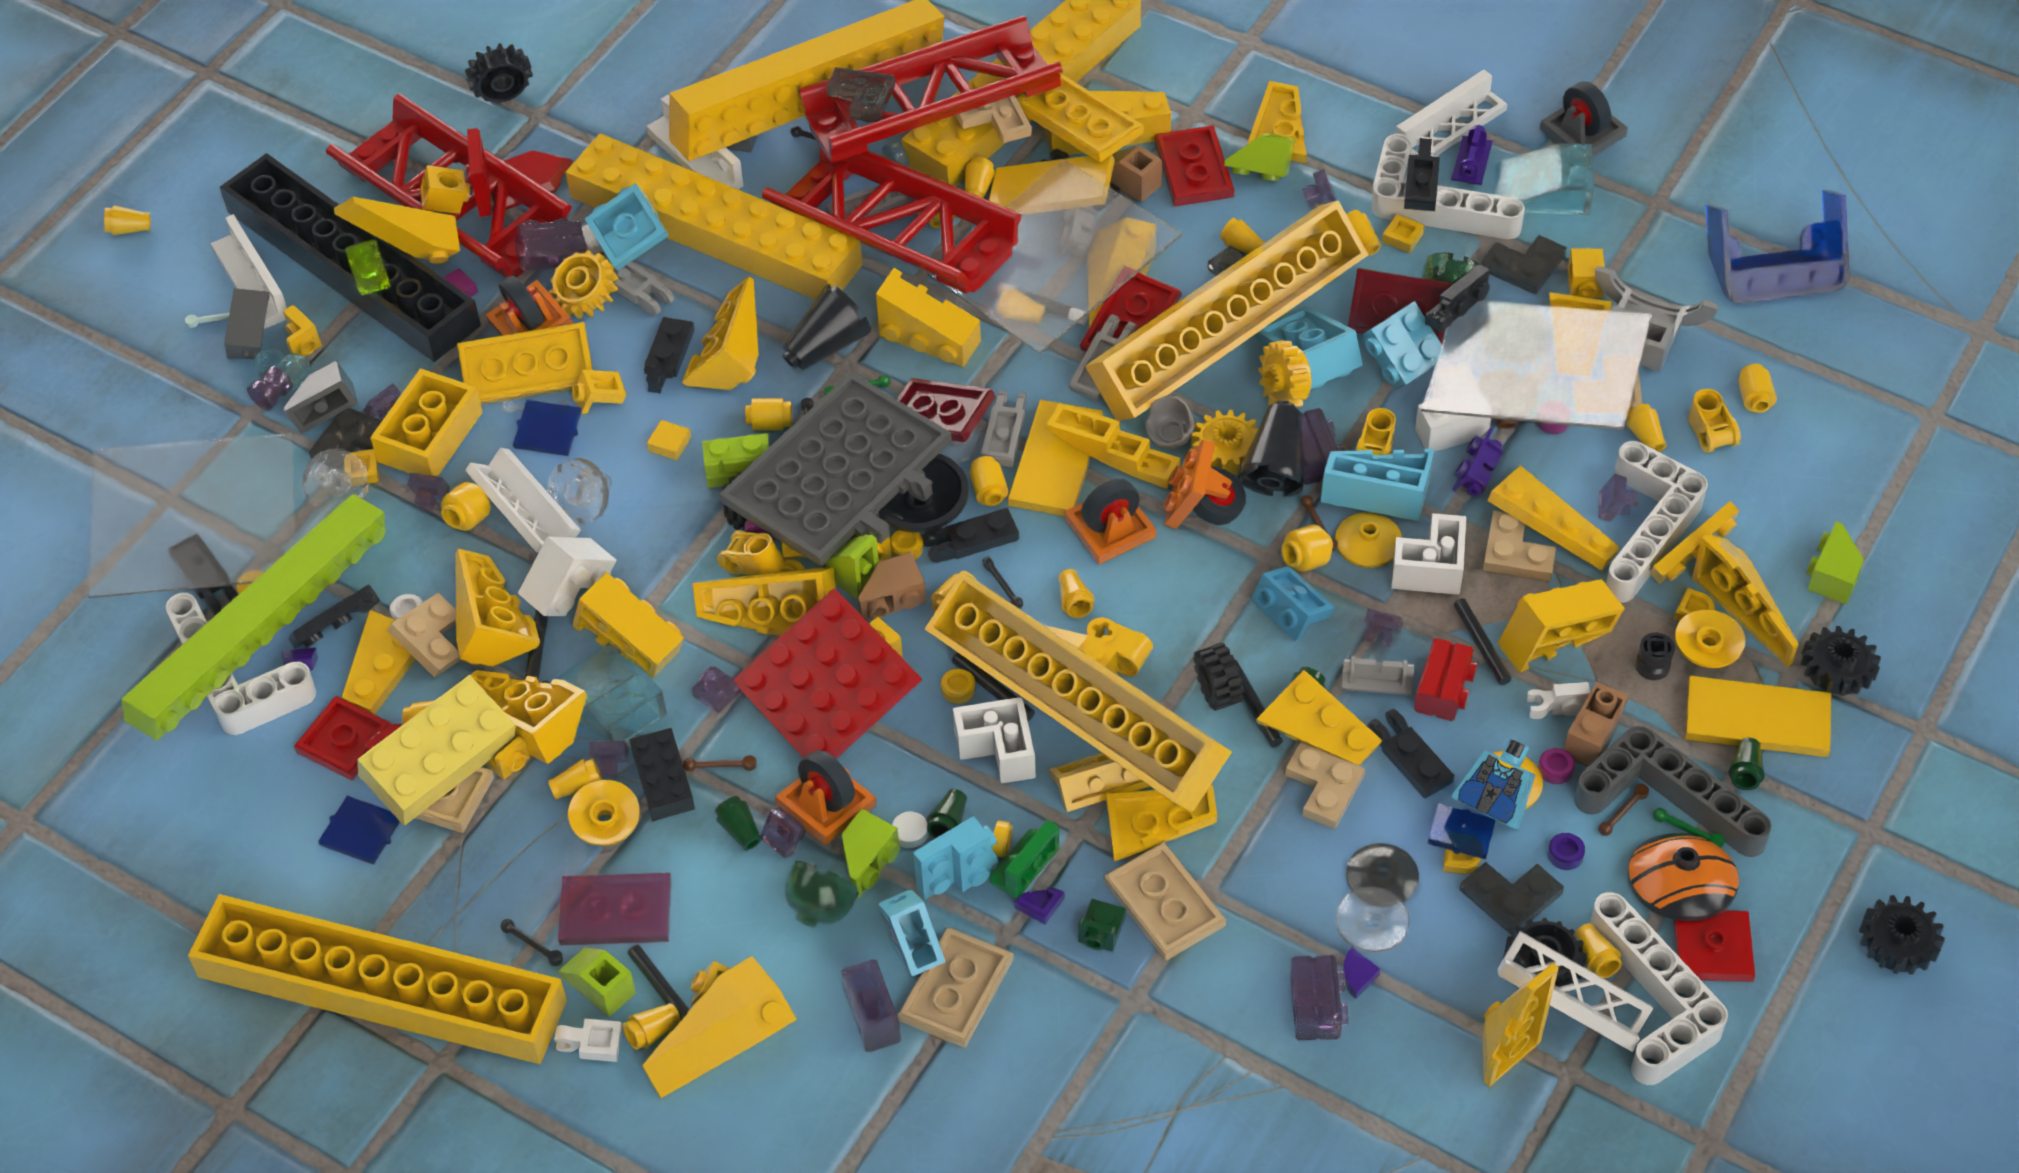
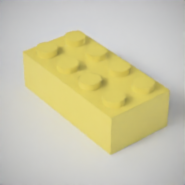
(436, 750)

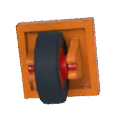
(526, 309)
(1204, 489)
(1110, 520)
(824, 797)

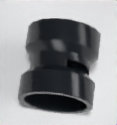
(1655, 656)

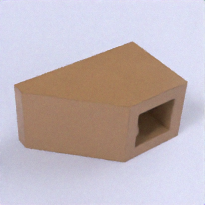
(1137, 172)
(892, 588)
(1595, 724)

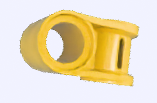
(1712, 421)
(1378, 432)
(751, 554)
(1131, 645)

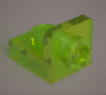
(367, 267)

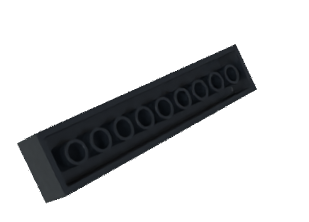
(303, 225)

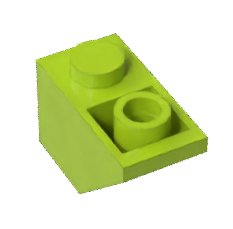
(1266, 154)
(1837, 567)
(868, 848)
(599, 979)

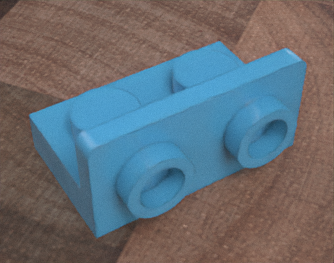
(1290, 601)

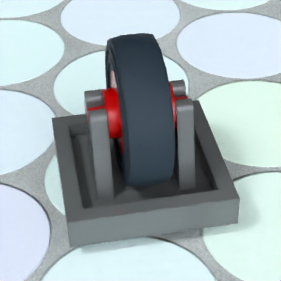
(1584, 119)

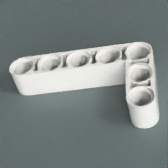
(1455, 207)
(1680, 500)
(256, 700)
(1662, 986)

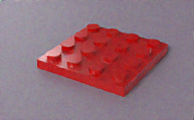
(827, 678)

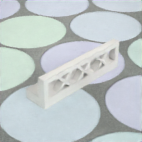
(1444, 111)
(718, 165)
(248, 270)
(522, 499)
(1574, 1006)

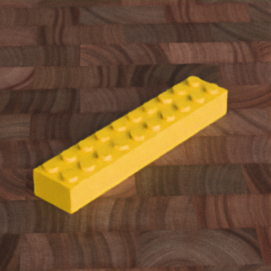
(1073, 33)
(766, 90)
(720, 218)
(1226, 311)
(1079, 692)
(379, 978)

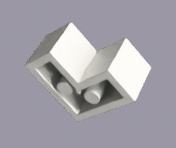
(1448, 430)
(1433, 563)
(561, 571)
(997, 730)

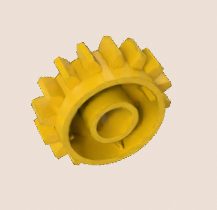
(583, 283)
(1285, 373)
(1231, 438)

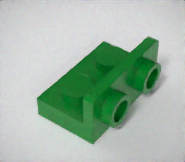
(1026, 859)

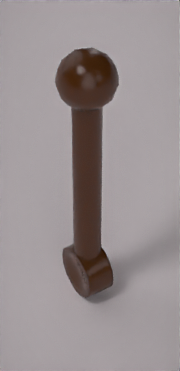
(1307, 502)
(748, 763)
(1641, 792)

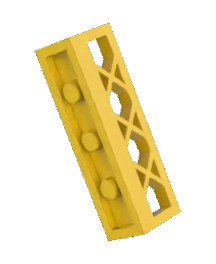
(1090, 780)

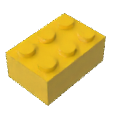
(426, 424)

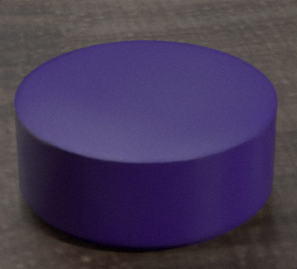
(1566, 851)

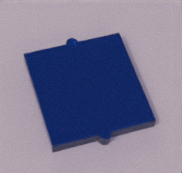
(547, 427)
(359, 830)
(1461, 831)

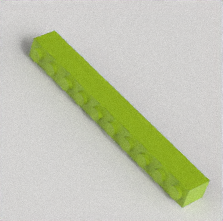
(253, 618)

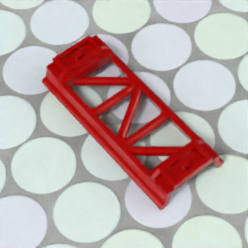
(1010, 41)
(413, 123)
(962, 266)

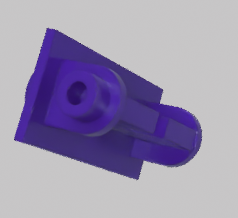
(1472, 156)
(1481, 453)

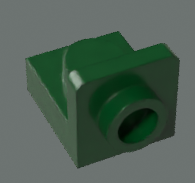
(1101, 925)

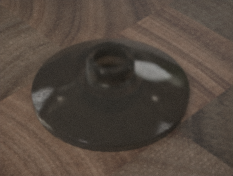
(1400, 878)

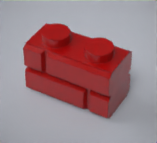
(1444, 680)

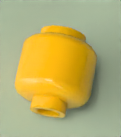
(465, 506)
(1307, 548)

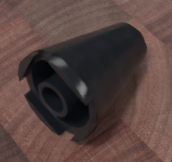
(825, 329)
(1276, 453)

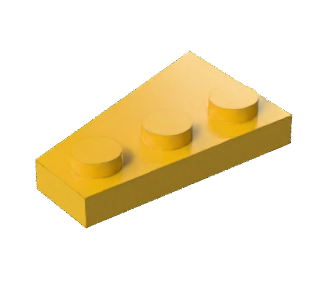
(376, 665)
(1317, 718)

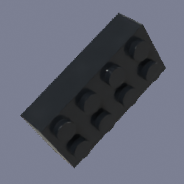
(662, 774)

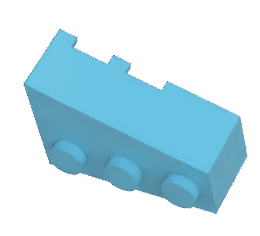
(1378, 483)

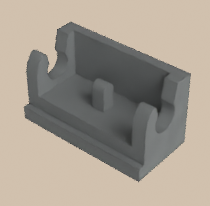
(246, 323)

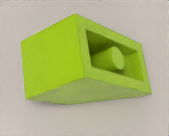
(855, 563)

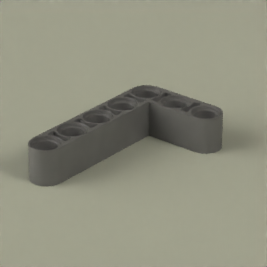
(1675, 786)

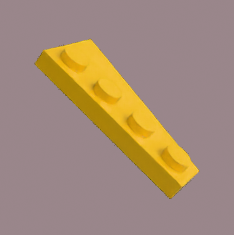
(1549, 515)

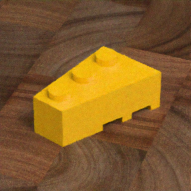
(924, 323)
(1558, 619)
(628, 625)

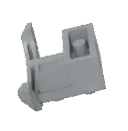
(1665, 317)

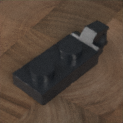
(1422, 178)
(1459, 298)
(667, 352)
(336, 616)

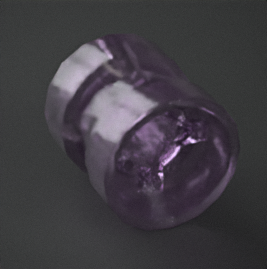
(269, 388)

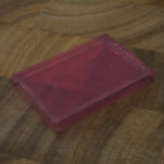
(615, 909)

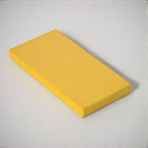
(1082, 119)
(1015, 179)
(525, 362)
(1049, 468)
(1774, 715)

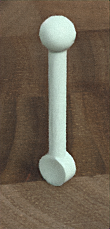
(192, 320)

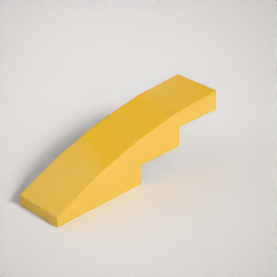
(1107, 443)

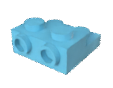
(626, 226)
(1403, 346)
(956, 856)

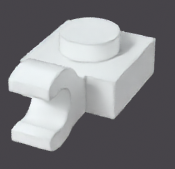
(1561, 700)
(595, 1040)

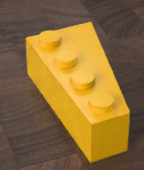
(1145, 107)

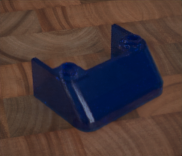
(1815, 268)

